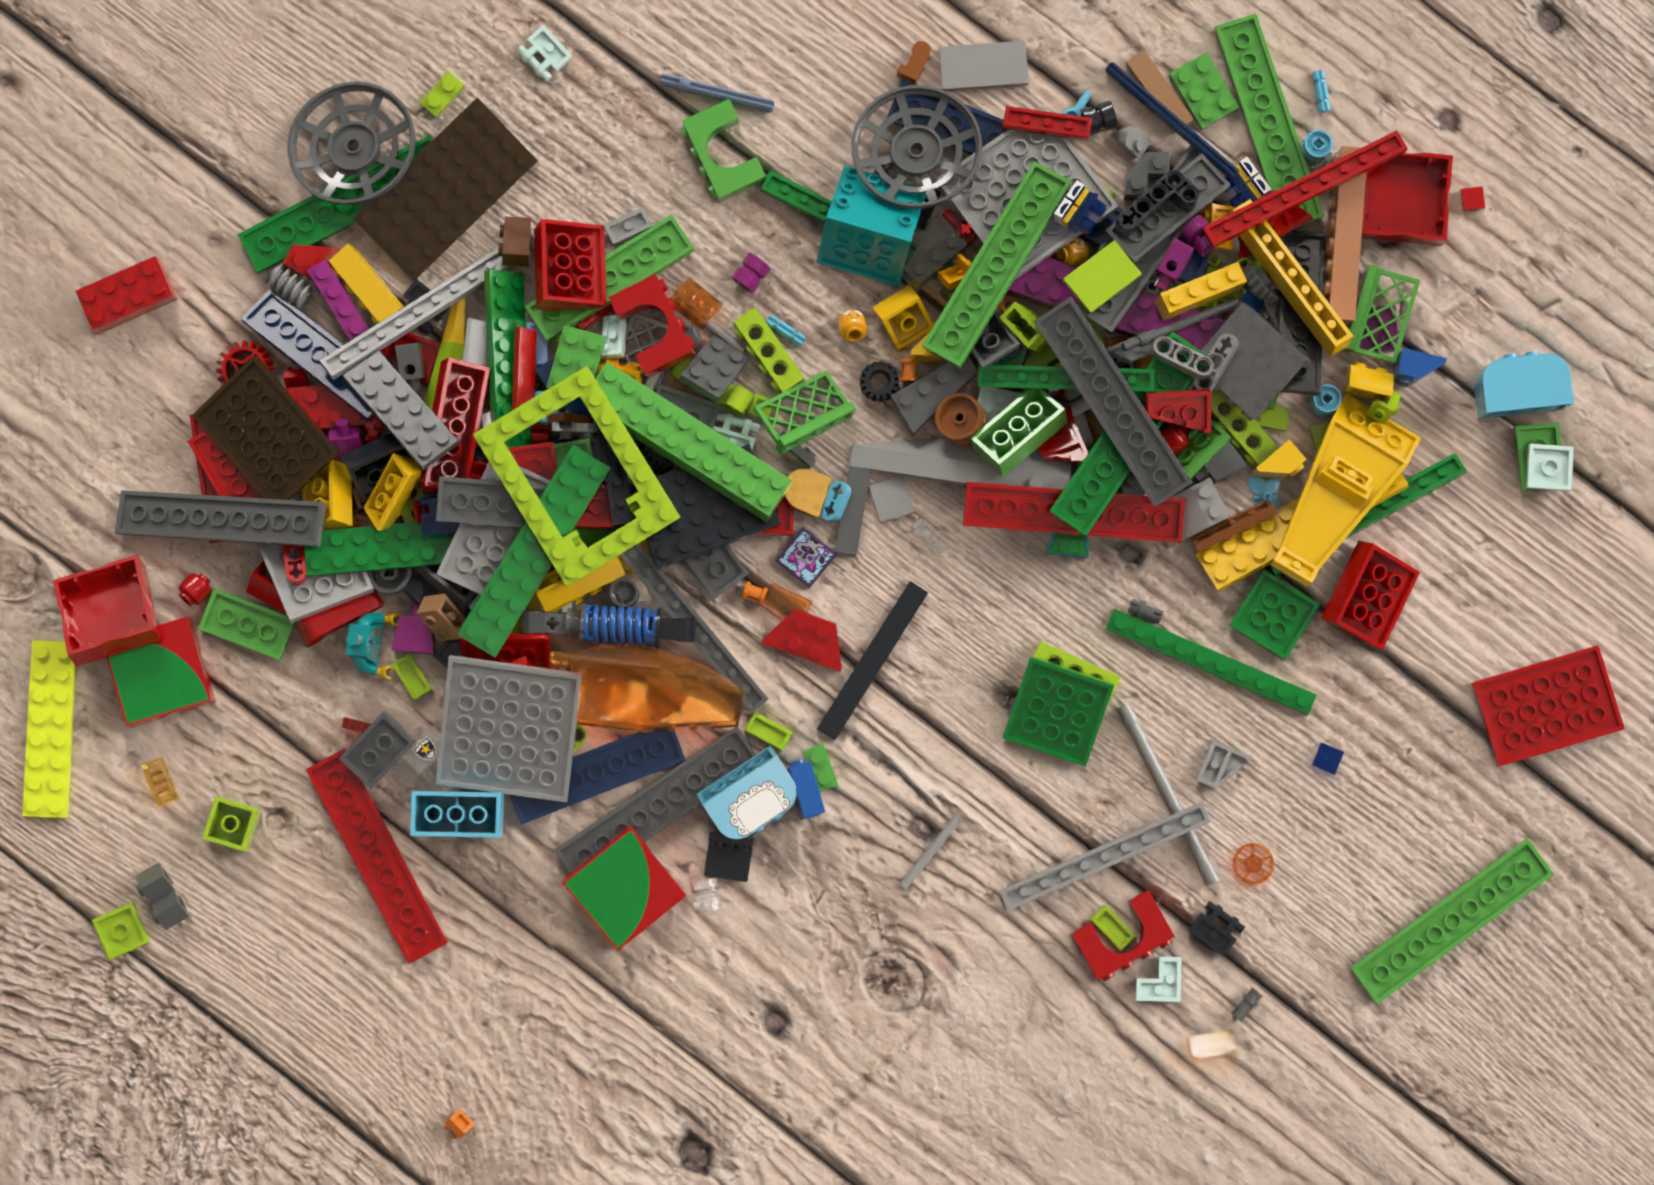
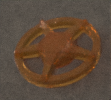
(1253, 863)

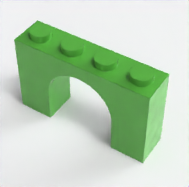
(723, 181)

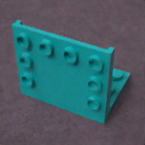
(866, 232)

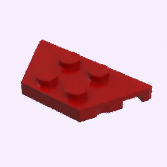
(1281, 225)
(1066, 443)
(807, 638)

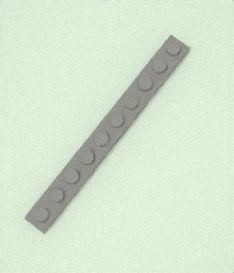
(411, 316)
(1104, 856)

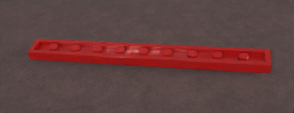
(1305, 189)

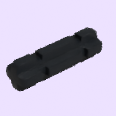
(926, 213)

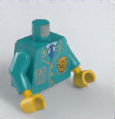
(365, 642)

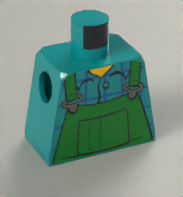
(1068, 545)

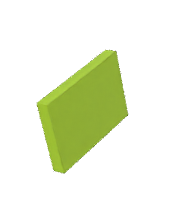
(1102, 277)

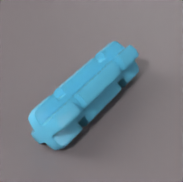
(1321, 91)
(785, 330)

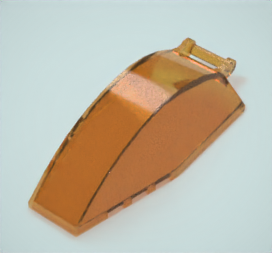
(649, 690)

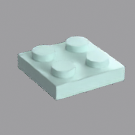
(1549, 467)

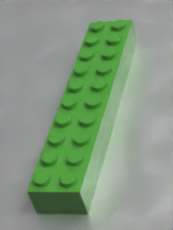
(693, 445)

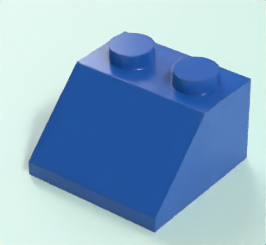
(1414, 366)

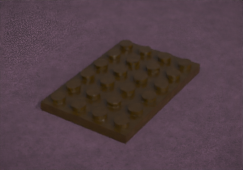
(266, 432)

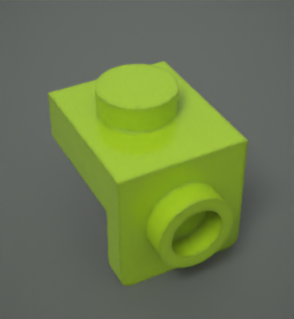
(1382, 411)

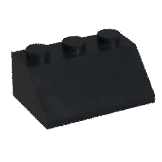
(369, 462)

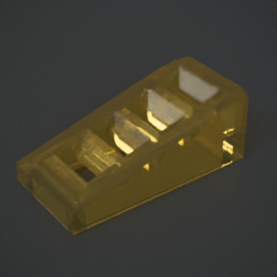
(167, 777)

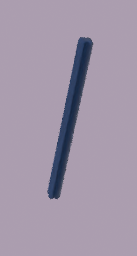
(1172, 120)

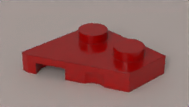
(304, 257)

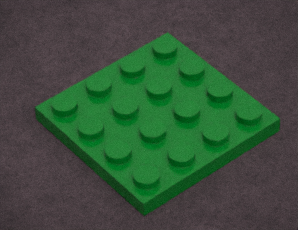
(1058, 711)

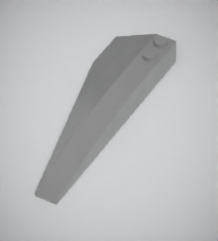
(952, 464)

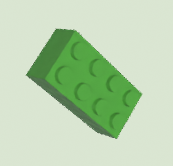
(1019, 430)

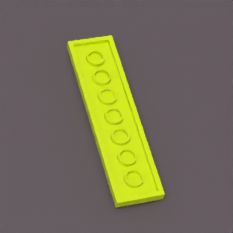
(49, 731)

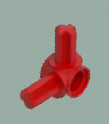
(960, 227)

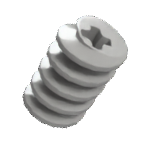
(289, 286)

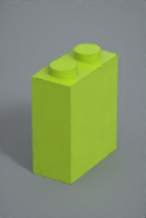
(1021, 322)

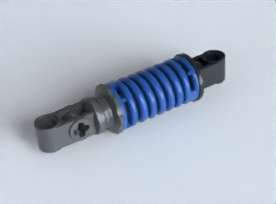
(611, 627)

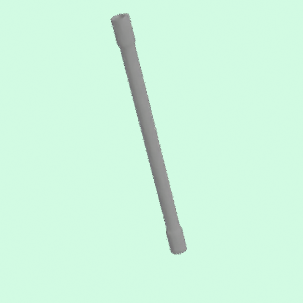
(1132, 722)

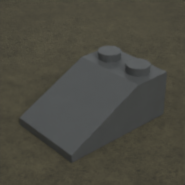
(994, 342)

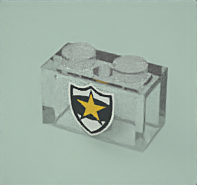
(425, 750)

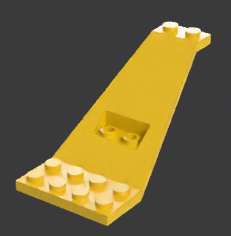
(1347, 478)

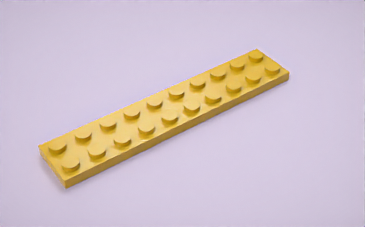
(1257, 547)

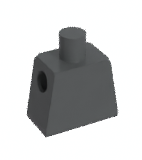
(1221, 465)

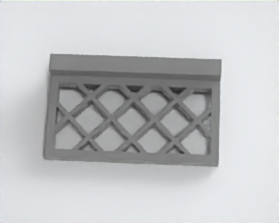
(652, 382)

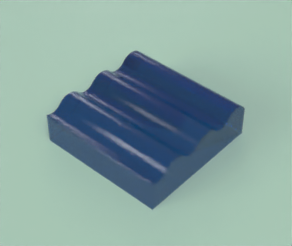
(1327, 758)

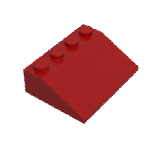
(569, 265)
(1370, 594)

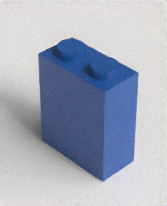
(808, 795)

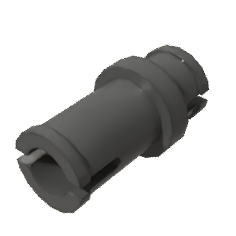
(1140, 609)
(1247, 1003)

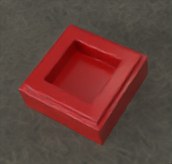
(1472, 198)

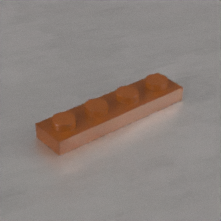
(1240, 522)

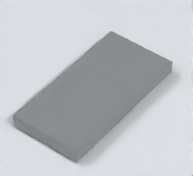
(983, 65)

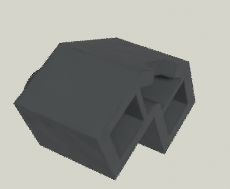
(1150, 166)
(158, 888)

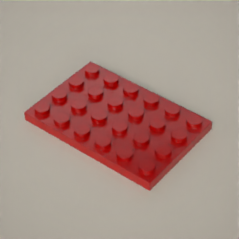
(1548, 706)

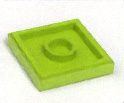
(121, 931)

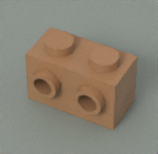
(441, 616)

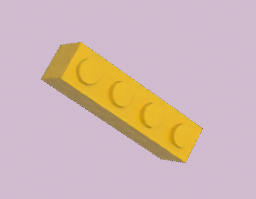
(365, 283)
(1200, 291)
(554, 593)

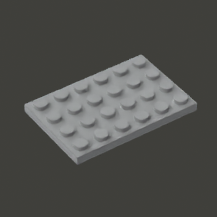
(480, 548)
(317, 592)

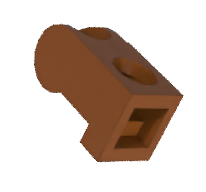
(916, 64)

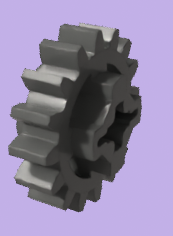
(1260, 283)

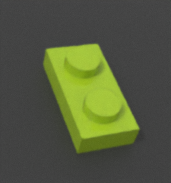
(442, 94)

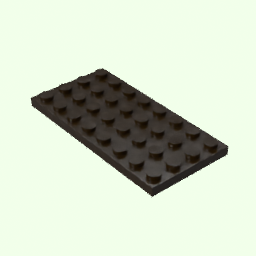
(446, 189)

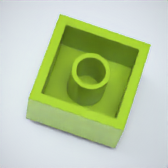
(232, 824)

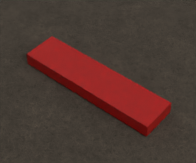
(1047, 123)
(524, 366)

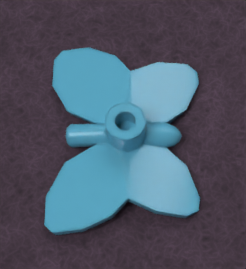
(1265, 490)

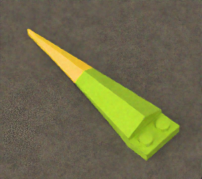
(451, 345)

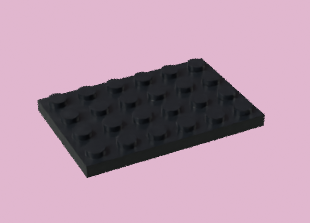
(705, 519)

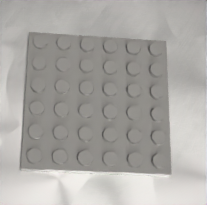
(1001, 172)
(508, 728)

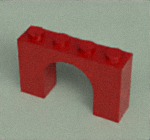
(675, 345)
(1154, 933)

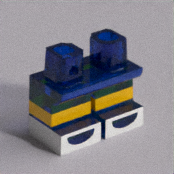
(1252, 190)
(1077, 207)

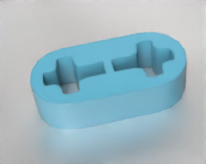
(835, 501)

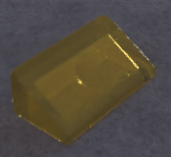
(1212, 1044)

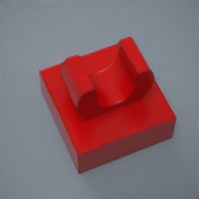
(295, 378)

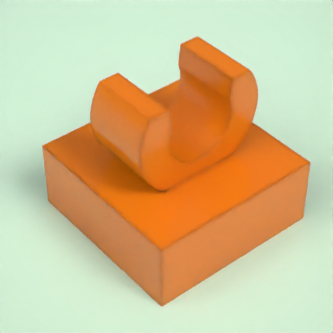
(459, 1124)

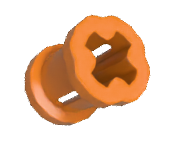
(909, 370)
(754, 593)

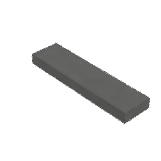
(852, 516)

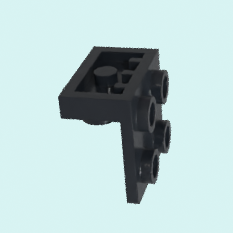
(728, 857)

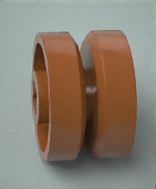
(960, 418)

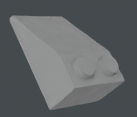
(1201, 510)

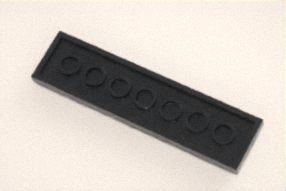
(1309, 252)

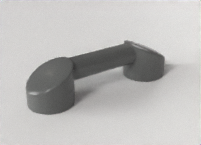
(691, 329)

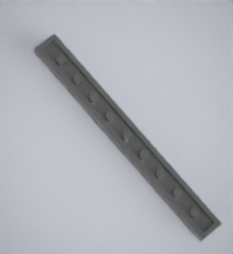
(705, 639)

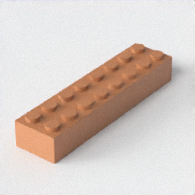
(1344, 243)

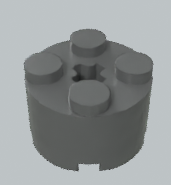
(391, 585)

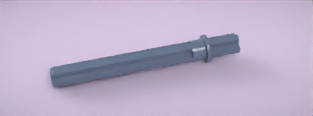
(716, 92)

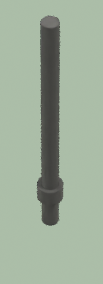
(1144, 338)

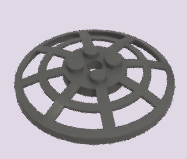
(344, 136)
(914, 136)

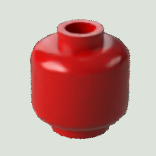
(1176, 437)
(194, 589)

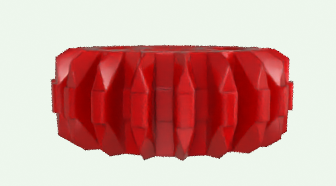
(233, 353)

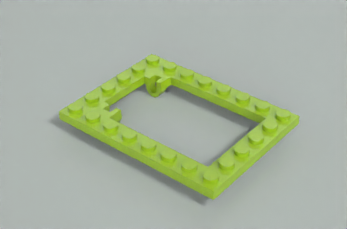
(569, 553)

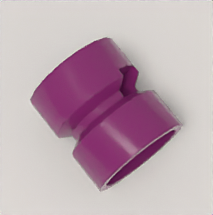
(1194, 234)
(752, 271)

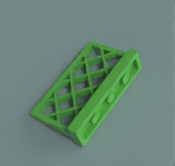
(1366, 303)
(811, 428)

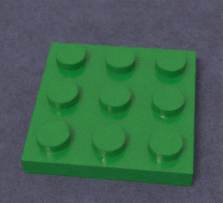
(1274, 615)

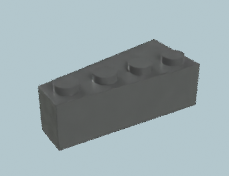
(921, 399)

